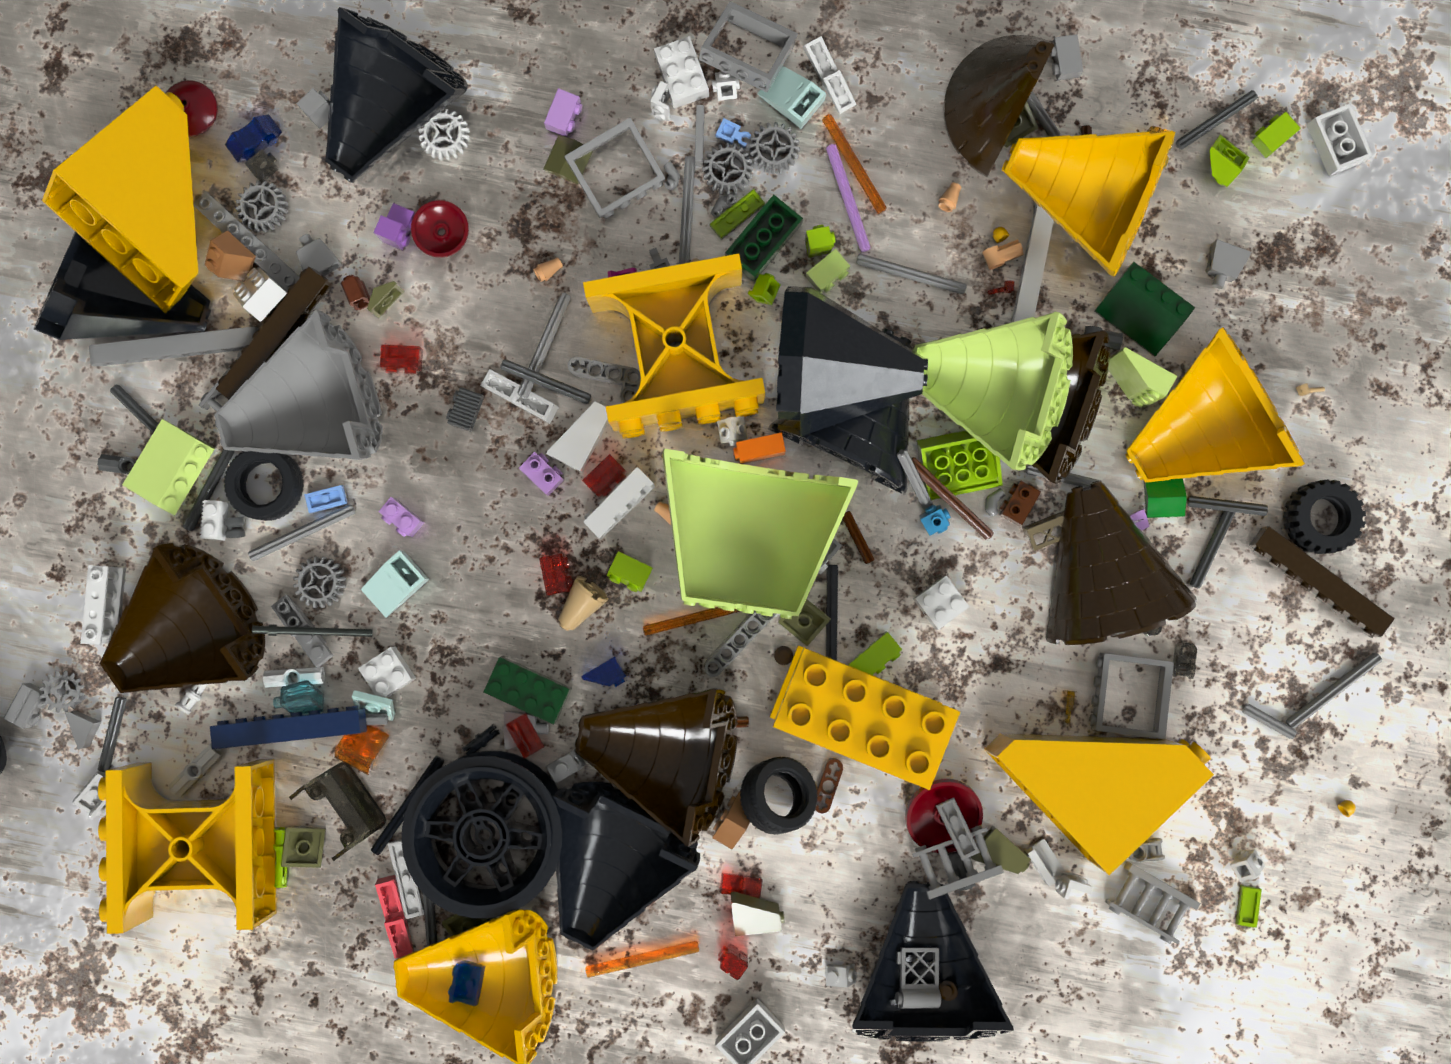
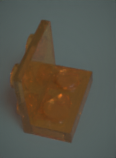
(361, 748)

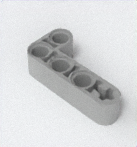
(604, 375)

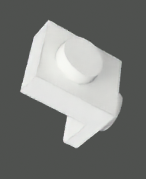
(840, 975)

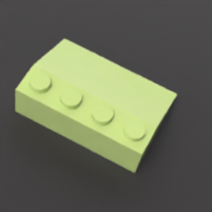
(1140, 378)
(168, 466)

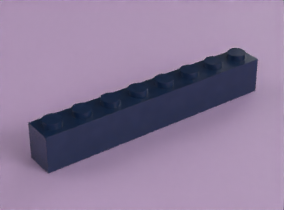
(288, 728)

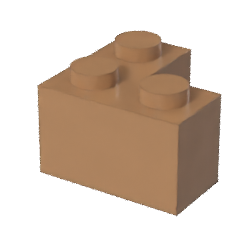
(733, 823)

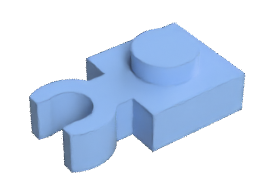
(730, 132)

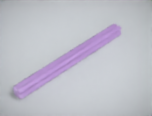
(848, 198)

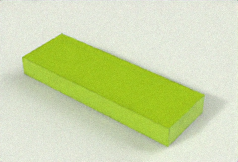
(737, 214)

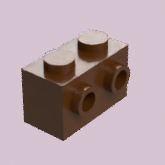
(1019, 503)

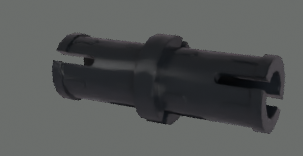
(481, 740)

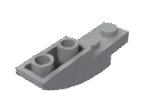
(293, 616)

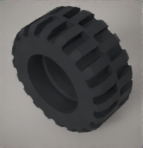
(1349, 516)

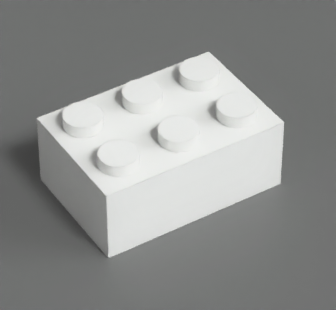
(681, 72)
(1339, 139)
(259, 293)
(750, 1035)

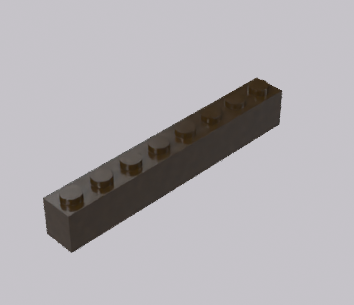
(277, 328)
(1321, 582)

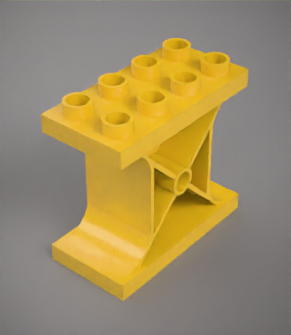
(680, 380)
(863, 717)
(187, 845)

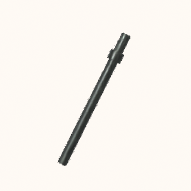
(273, 629)

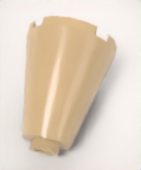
(581, 603)

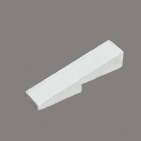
(829, 74)
(509, 391)

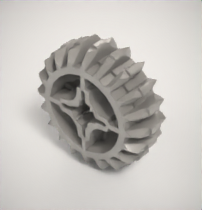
(782, 148)
(721, 165)
(260, 221)
(315, 574)

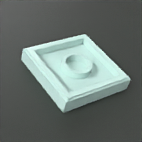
(373, 704)

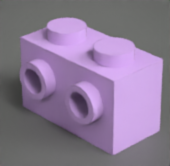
(563, 112)
(541, 473)
(403, 518)

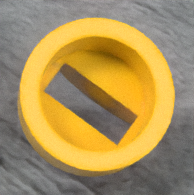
(1000, 234)
(1347, 808)

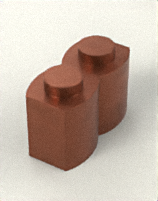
(355, 292)

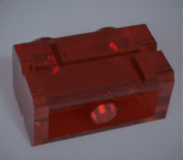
(401, 358)
(604, 476)
(555, 574)
(733, 961)

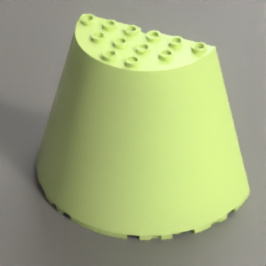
(750, 532)

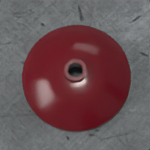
(200, 106)
(430, 220)

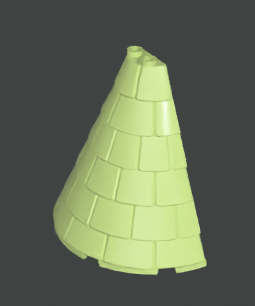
(1003, 384)

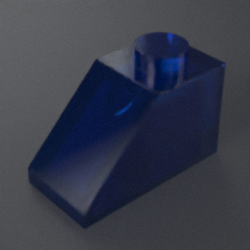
(607, 673)

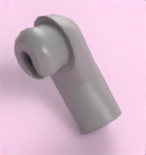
(673, 176)
(723, 203)
(991, 502)

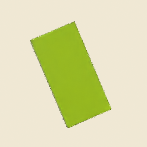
(1248, 906)

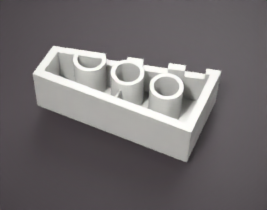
(618, 503)

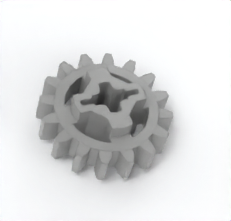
(59, 701)

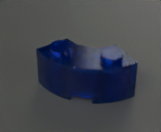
(253, 137)

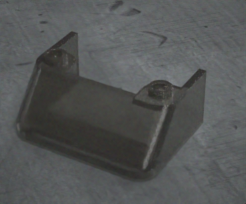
(350, 802)

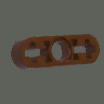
(837, 773)

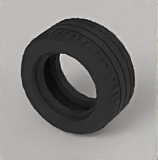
(236, 485)
(803, 791)

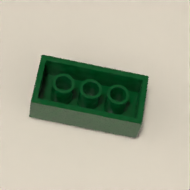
(765, 236)
(527, 690)

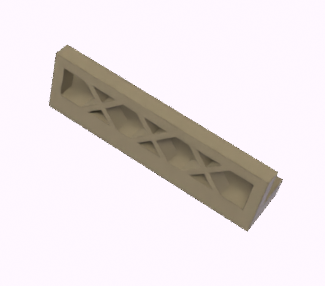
(1042, 525)

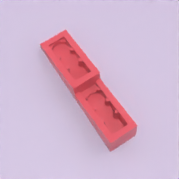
(395, 922)

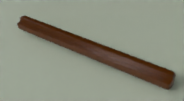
(957, 505)

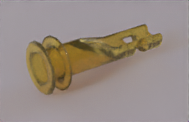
(1069, 704)

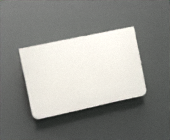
(1045, 861)

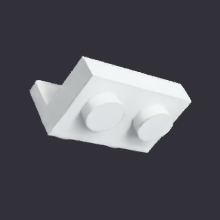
(658, 102)
(88, 797)
(1066, 883)

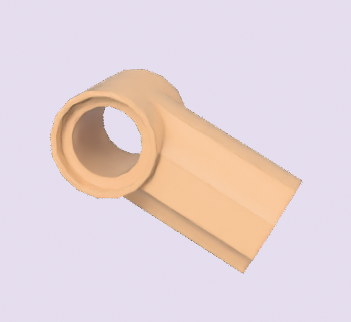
(998, 255)

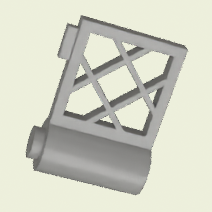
(915, 994)

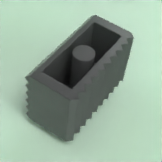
(465, 409)

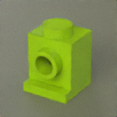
(765, 289)

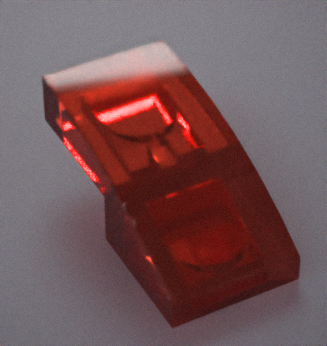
(741, 884)

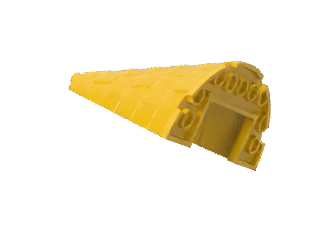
(1093, 185)
(1214, 422)
(515, 987)

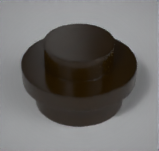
(783, 655)
(948, 990)

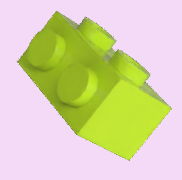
(1276, 134)
(819, 241)
(629, 572)

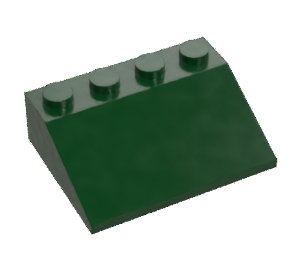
(1144, 309)

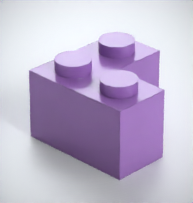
(395, 227)

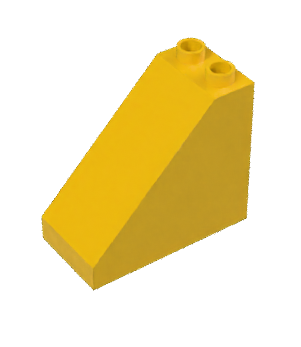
(135, 197)
(1103, 789)

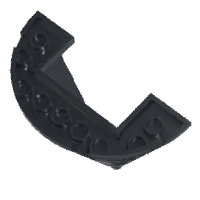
(381, 92)
(863, 441)
(612, 862)
(930, 923)

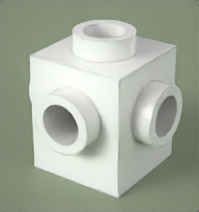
(725, 86)
(732, 430)
(1247, 865)

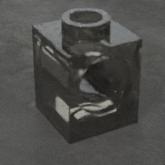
(255, 162)

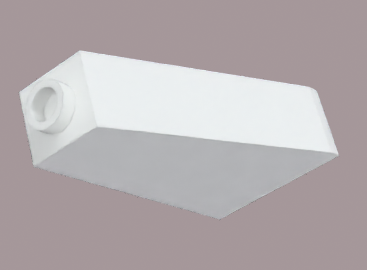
(580, 440)

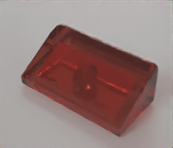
(524, 735)

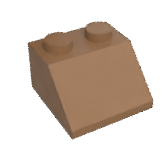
(229, 257)

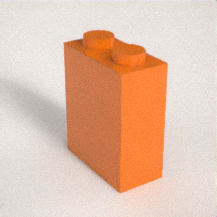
(759, 448)

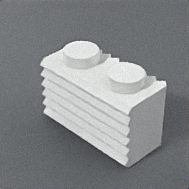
(213, 520)

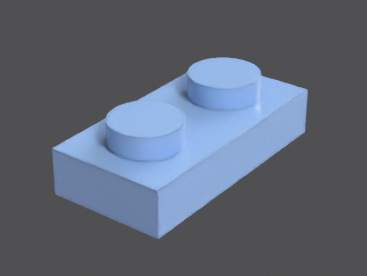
(326, 499)

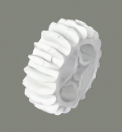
(438, 140)

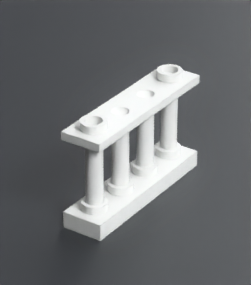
(102, 603)

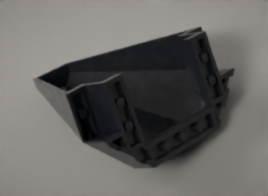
(98, 301)
(838, 363)

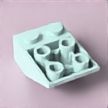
(794, 96)
(394, 583)

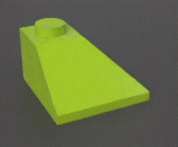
(1226, 161)

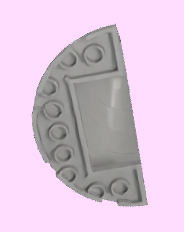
(306, 399)

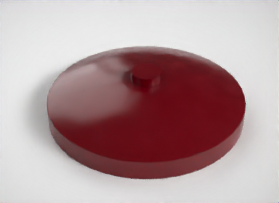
(924, 819)

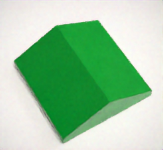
(1165, 498)

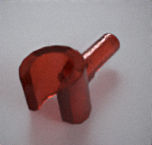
(1008, 288)

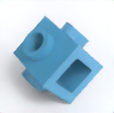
(932, 525)

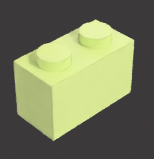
(828, 271)

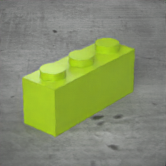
(877, 655)

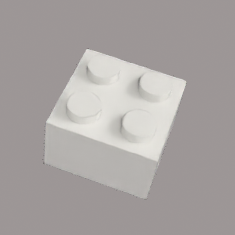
(941, 602)
(387, 673)

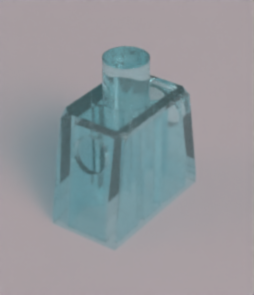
(300, 698)

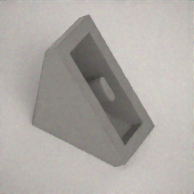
(82, 728)

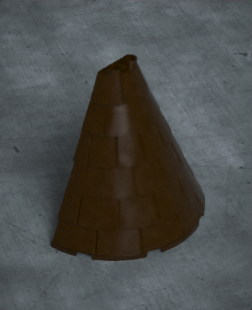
(990, 94)
(1081, 407)
(1109, 574)
(184, 625)
(667, 756)

